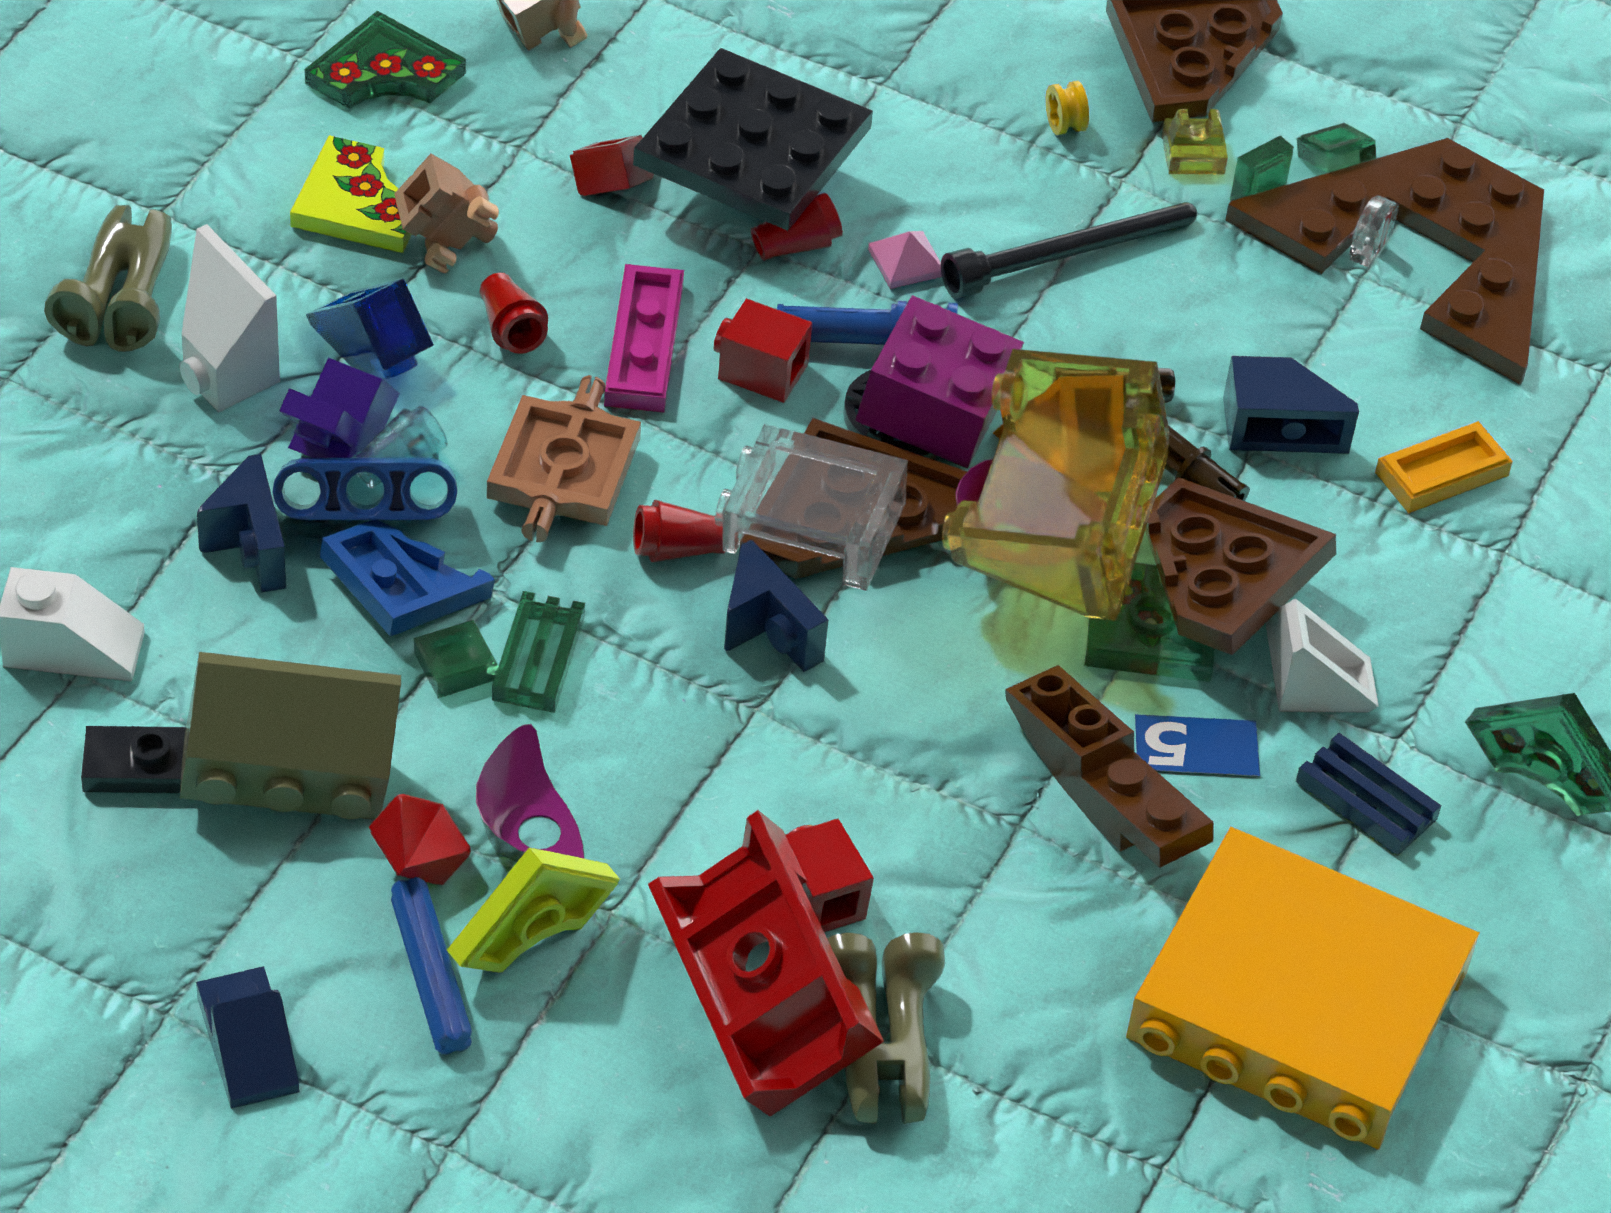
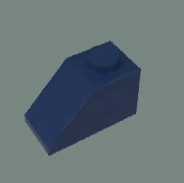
(1285, 408)

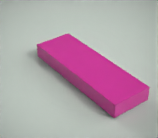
(644, 338)

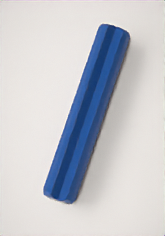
(431, 966)

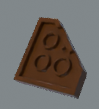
(1190, 49)
(929, 498)
(1229, 562)

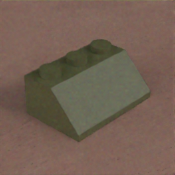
(289, 736)

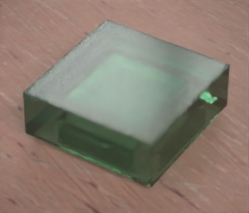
(1336, 147)
(1262, 168)
(455, 658)

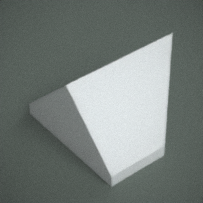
(1317, 665)

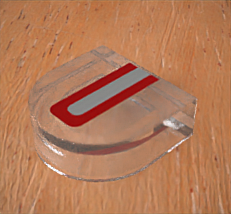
(1373, 230)

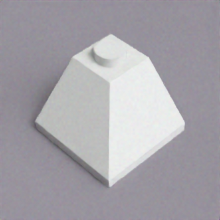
(227, 326)

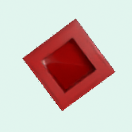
(607, 166)
(420, 839)

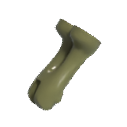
(132, 315)
(908, 971)

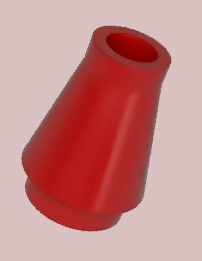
(811, 231)
(513, 315)
(674, 532)

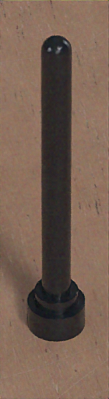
(968, 271)

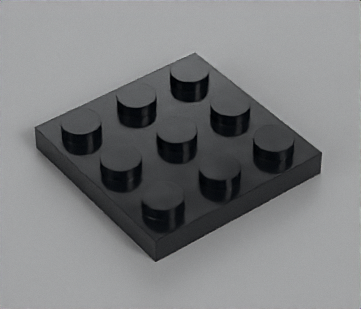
(753, 138)

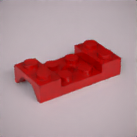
(796, 1012)

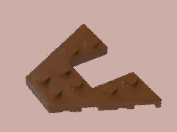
(1447, 198)

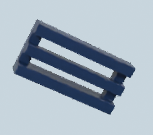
(1374, 787)

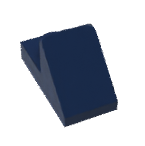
(245, 518)
(771, 603)
(248, 1036)

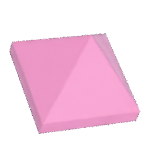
(905, 259)

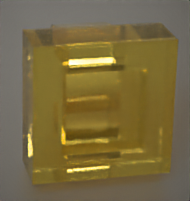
(1194, 144)

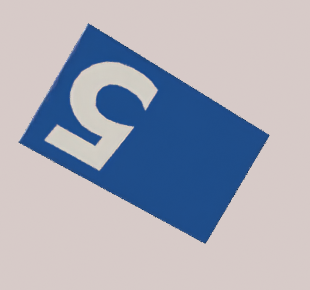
(1198, 744)

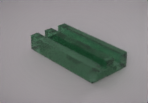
(548, 615)

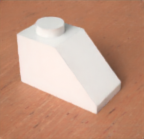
(66, 627)

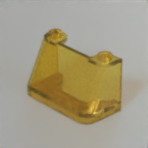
(1067, 479)

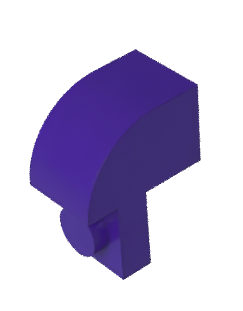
(341, 414)

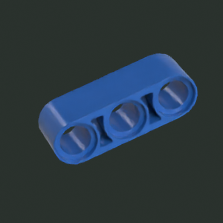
(337, 504)

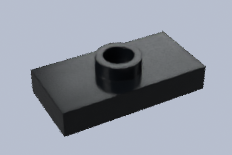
(132, 759)

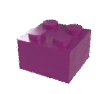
(936, 381)

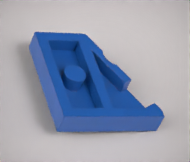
(399, 577)

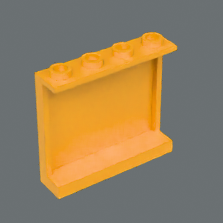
(1301, 986)

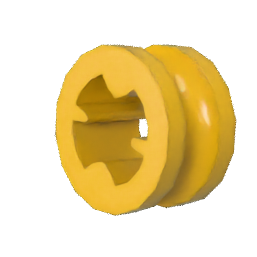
(1067, 107)

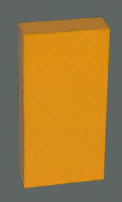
(1443, 467)

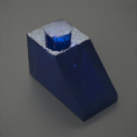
(374, 328)

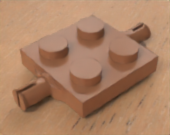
(564, 459)

